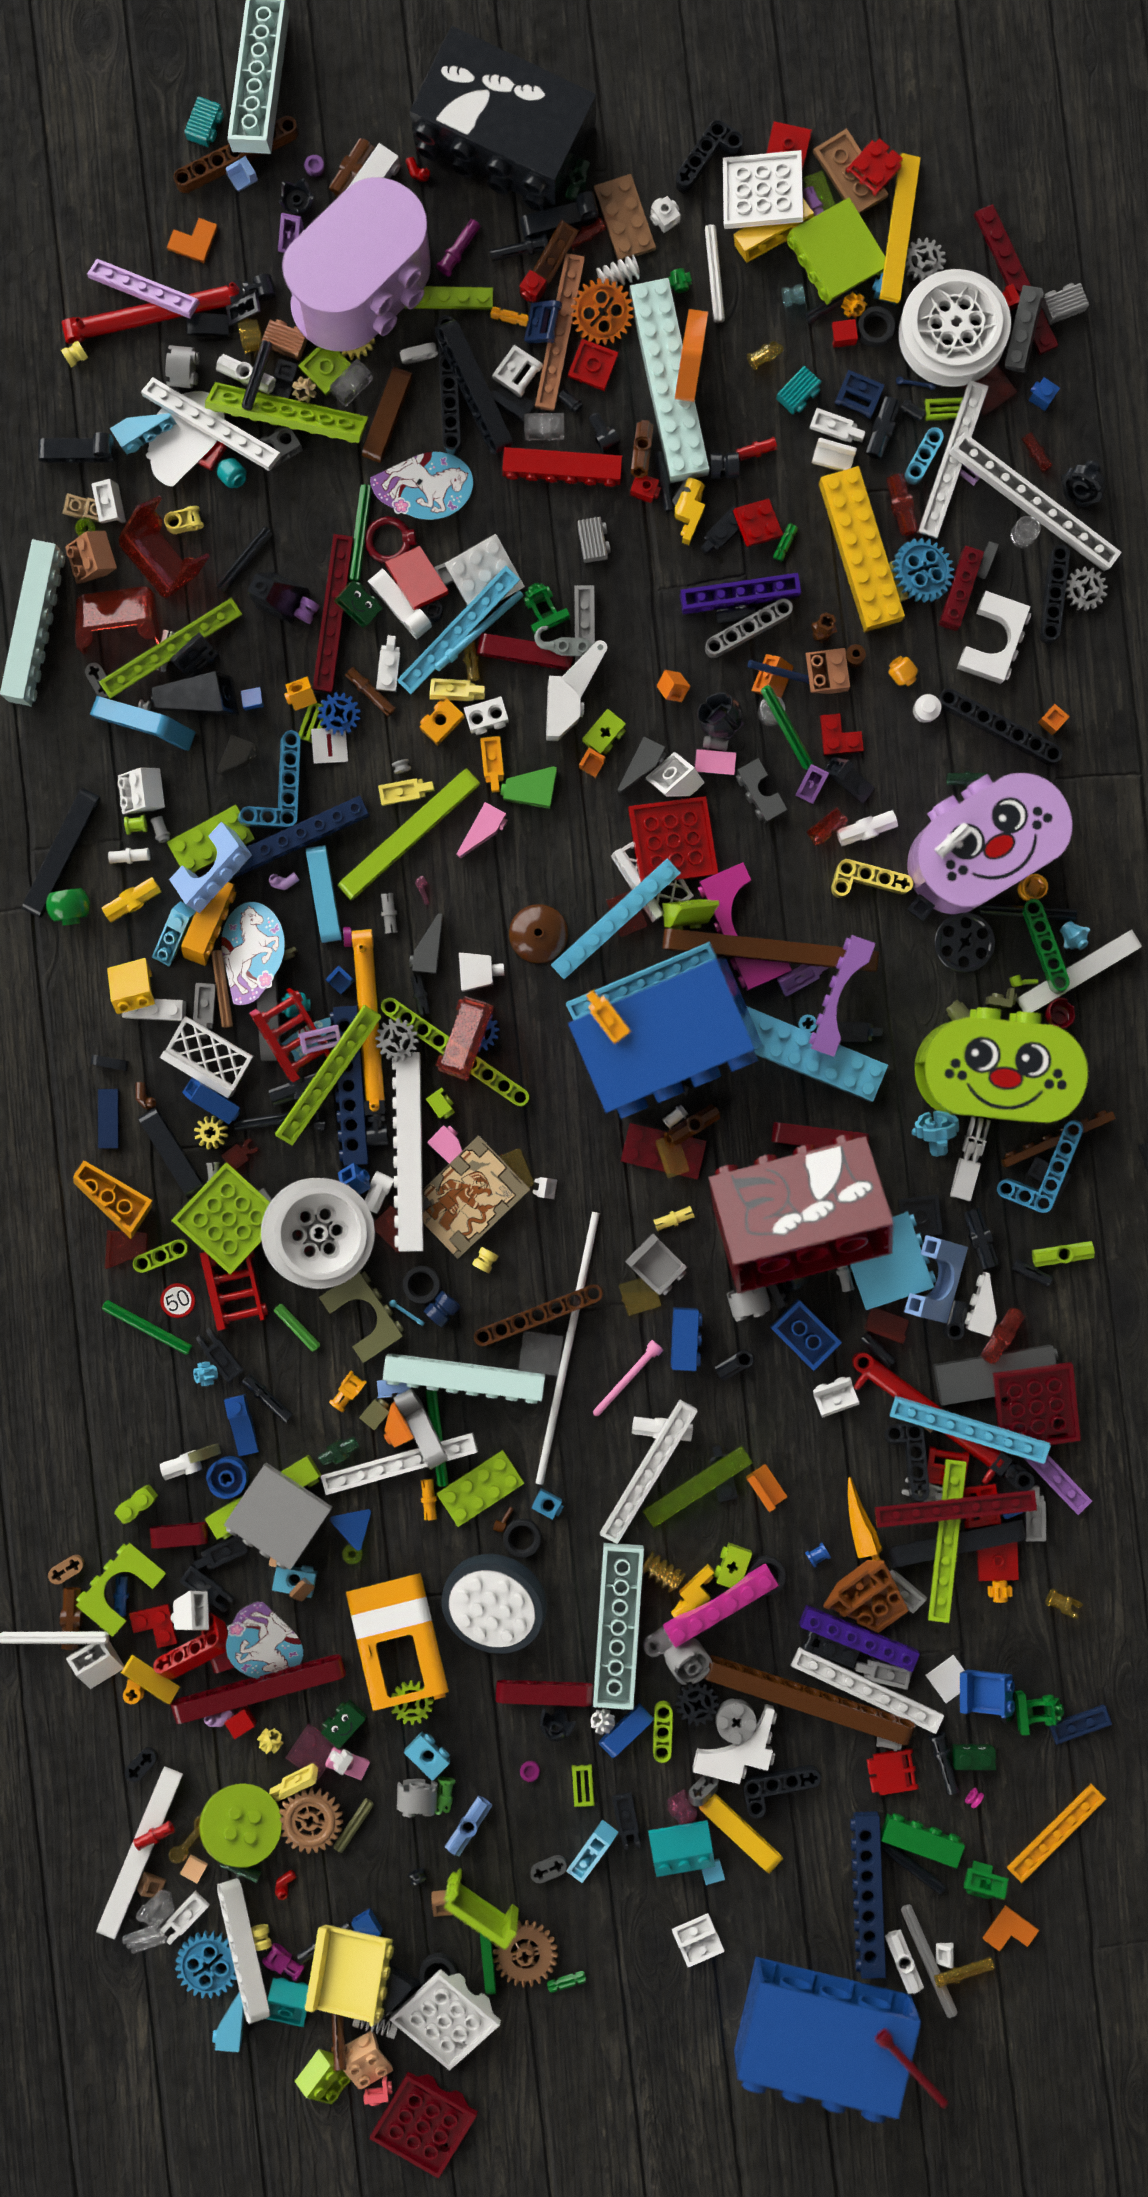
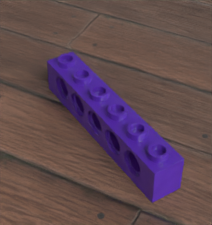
(740, 593)
(859, 1638)

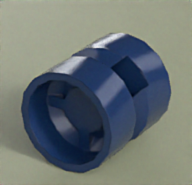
(440, 1311)

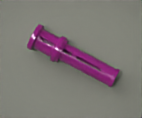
(453, 254)

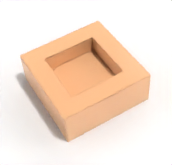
(193, 1868)

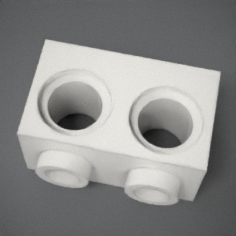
(484, 710)

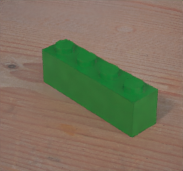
(922, 1840)

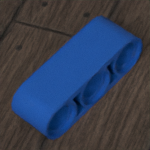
(626, 1730)

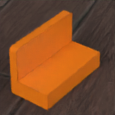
(776, 682)
(766, 1487)

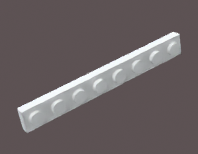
(211, 424)
(950, 467)
(393, 1465)
(648, 1471)
(867, 1690)

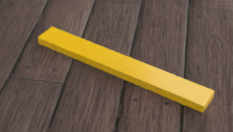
(900, 229)

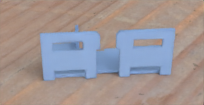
(387, 1390)

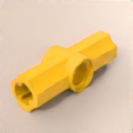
(131, 899)

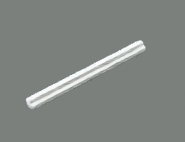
(54, 1637)

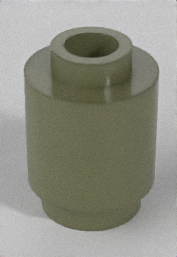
(957, 1011)

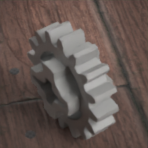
(917, 256)
(1093, 590)
(401, 1052)

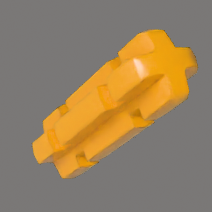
(509, 316)

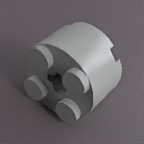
(181, 366)
(749, 1303)
(688, 1661)
(737, 1709)
(416, 1797)

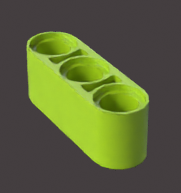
(154, 1262)
(666, 1740)

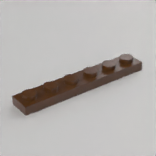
(1049, 1141)

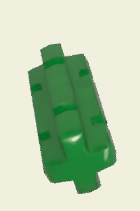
(785, 542)
(566, 1981)

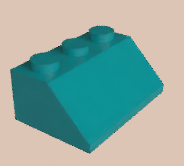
(681, 1848)

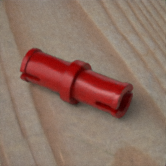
(757, 449)
(154, 1835)

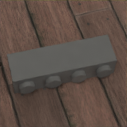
(1024, 328)

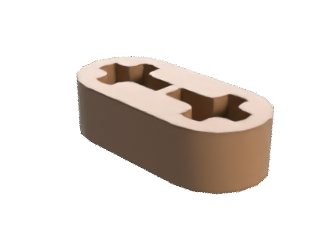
(68, 1573)

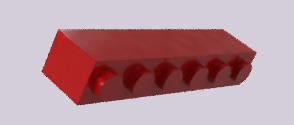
(562, 465)

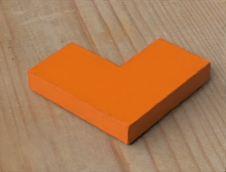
(194, 246)
(1009, 1924)

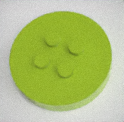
(240, 1825)

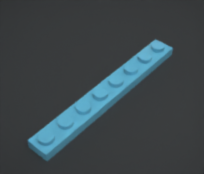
(459, 629)
(615, 918)
(645, 978)
(970, 1429)

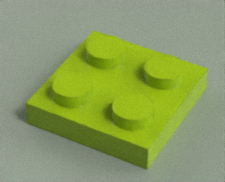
(324, 367)

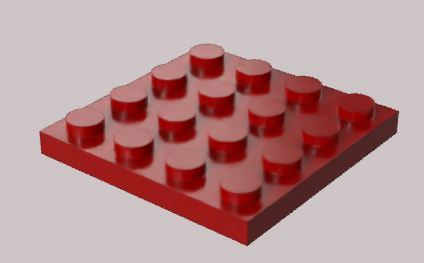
(675, 832)

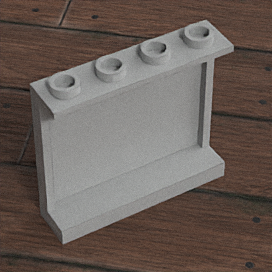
(277, 1516)

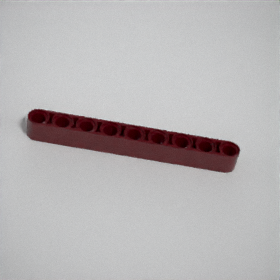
(257, 1690)

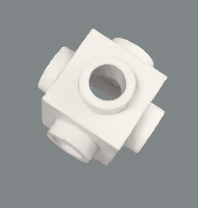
(665, 213)

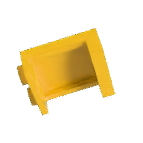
(130, 986)

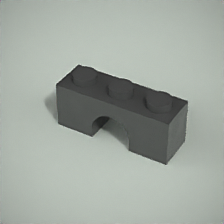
(767, 806)

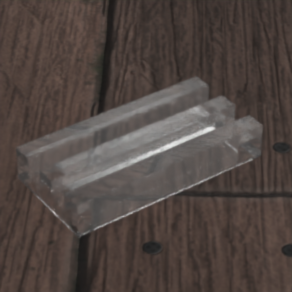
(146, 1941)

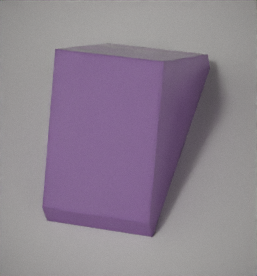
(290, 228)
(812, 783)

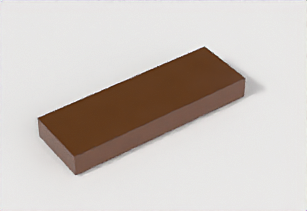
(555, 251)

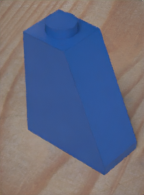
(211, 1101)

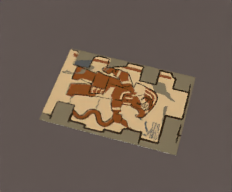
(470, 1196)

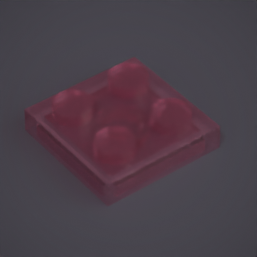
(309, 1749)

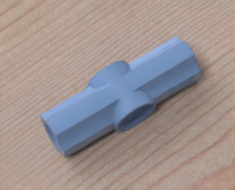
(475, 1816)

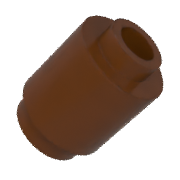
(855, 661)

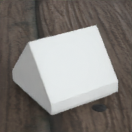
(945, 1954)

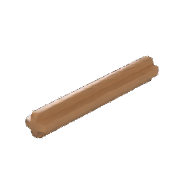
(222, 989)

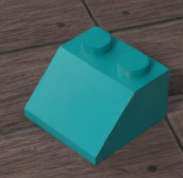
(287, 2002)

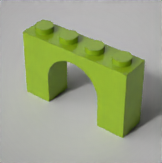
(94, 1602)

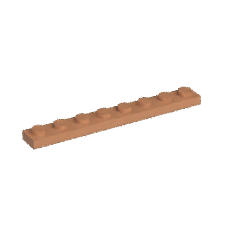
(556, 351)

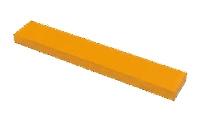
(1056, 1833)

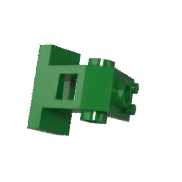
(537, 594)
(1052, 1711)
(983, 1883)

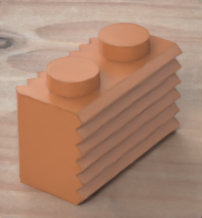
(285, 339)

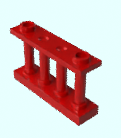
(272, 1035)
(218, 1299)

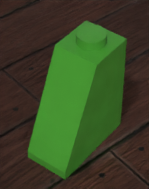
(531, 788)

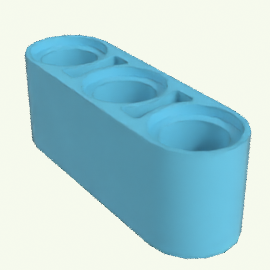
(930, 449)

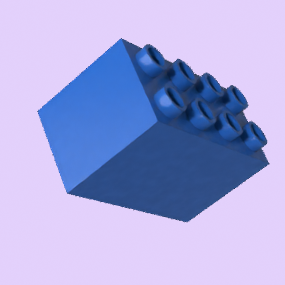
(677, 1034)
(818, 2039)

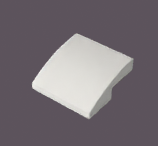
(698, 1940)

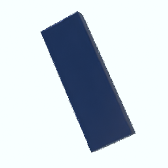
(108, 1118)
(1080, 1724)

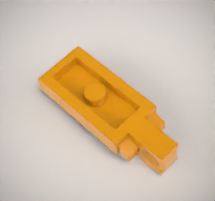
(492, 761)
(607, 1017)

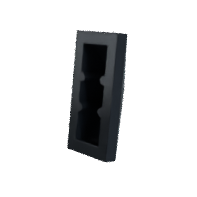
(243, 309)

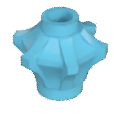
(1074, 936)

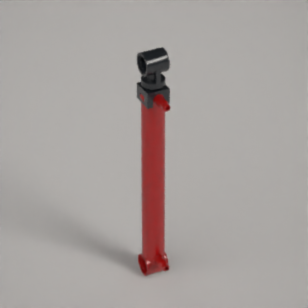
(82, 328)
(896, 1386)

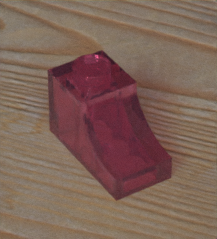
(681, 1808)

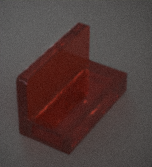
(886, 1325)

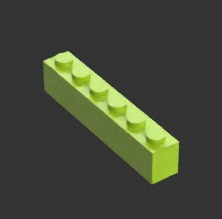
(302, 1472)

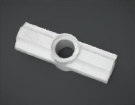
(235, 370)
(867, 828)
(652, 1427)
(900, 1951)

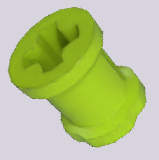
(135, 824)

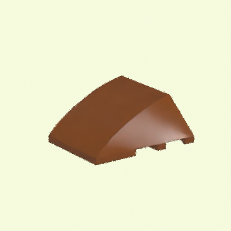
(868, 1596)

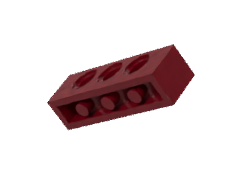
(961, 588)

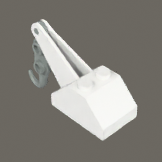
(566, 690)

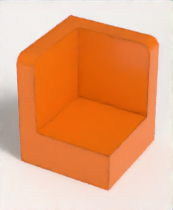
(673, 686)
(1053, 719)
(592, 762)

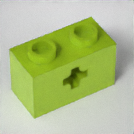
(609, 722)
(730, 1554)

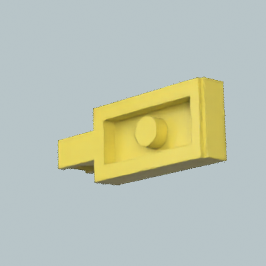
(455, 690)
(404, 791)
(295, 1782)

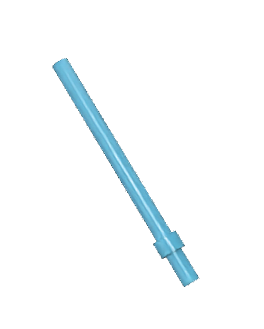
(451, 654)

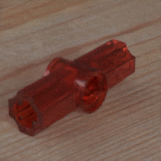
(902, 504)
(1002, 1336)

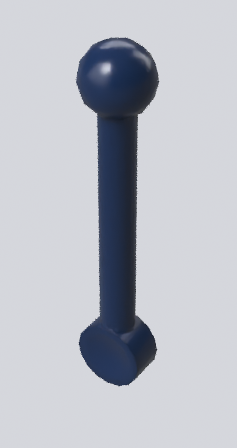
(899, 381)

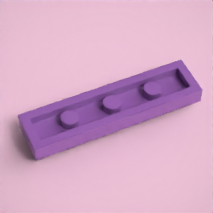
(1061, 1484)

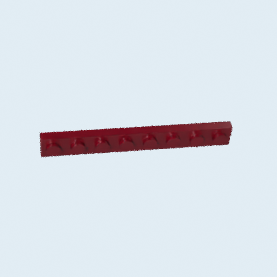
(1012, 269)
(332, 614)
(955, 1508)

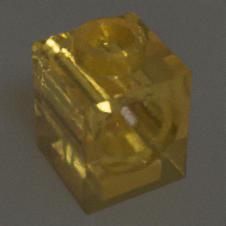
(250, 335)

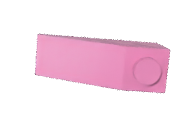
(484, 827)
(446, 1143)

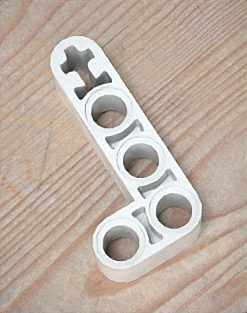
(414, 620)

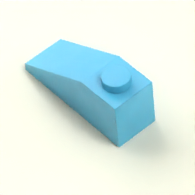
(592, 1851)
(230, 2029)

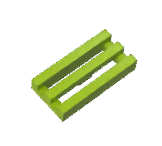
(947, 416)
(312, 724)
(582, 1768)

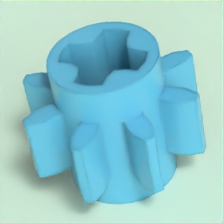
(205, 1373)

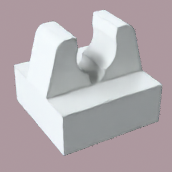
(546, 1187)
(341, 1761)

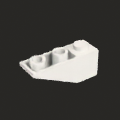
(983, 1312)

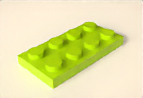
(195, 847)
(480, 1488)

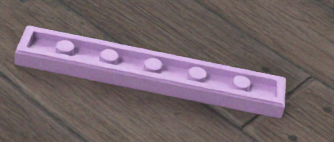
(143, 288)

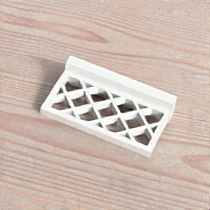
(631, 875)
(202, 1073)

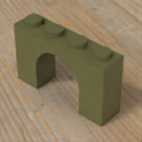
(386, 1330)

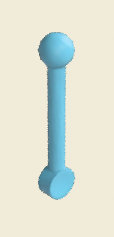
(393, 1303)

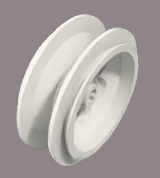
(960, 361)
(350, 1246)

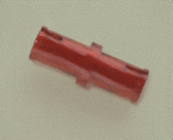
(588, 232)
(1037, 452)

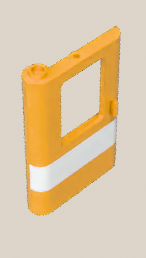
(391, 1612)

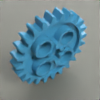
(916, 553)
(197, 1950)

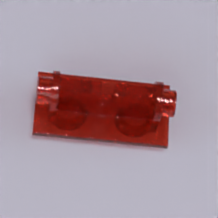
(822, 830)

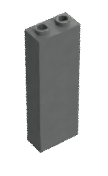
(973, 1377)

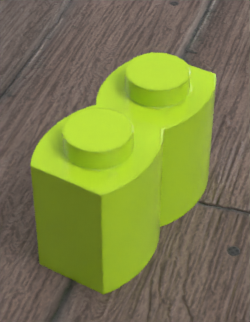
(138, 1502)

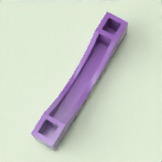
(856, 955)

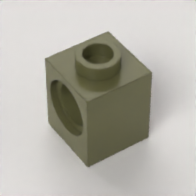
(375, 1413)

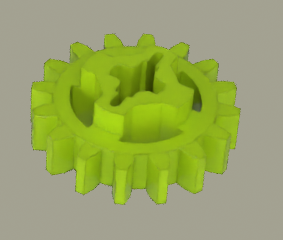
(418, 1708)

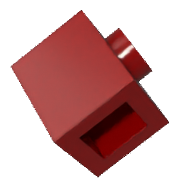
(533, 287)
(645, 488)

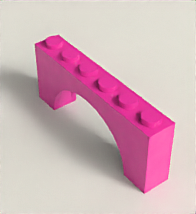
(723, 889)

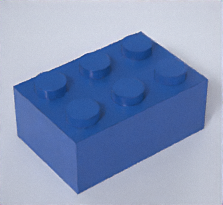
(805, 1334)
(685, 1339)

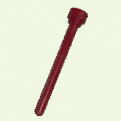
(885, 2040)

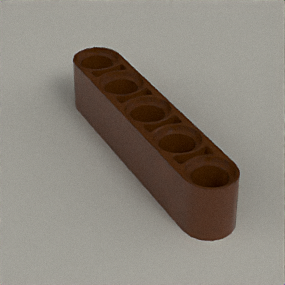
(387, 414)

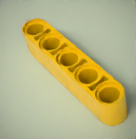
(741, 1833)

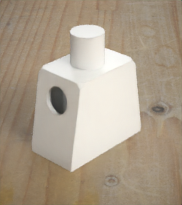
(477, 971)
(191, 1611)

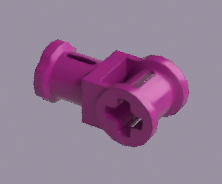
(282, 1962)

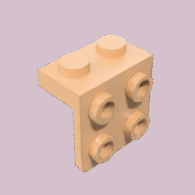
(365, 2061)

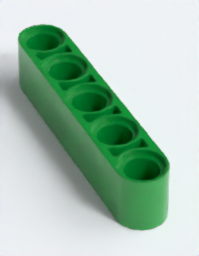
(1046, 936)

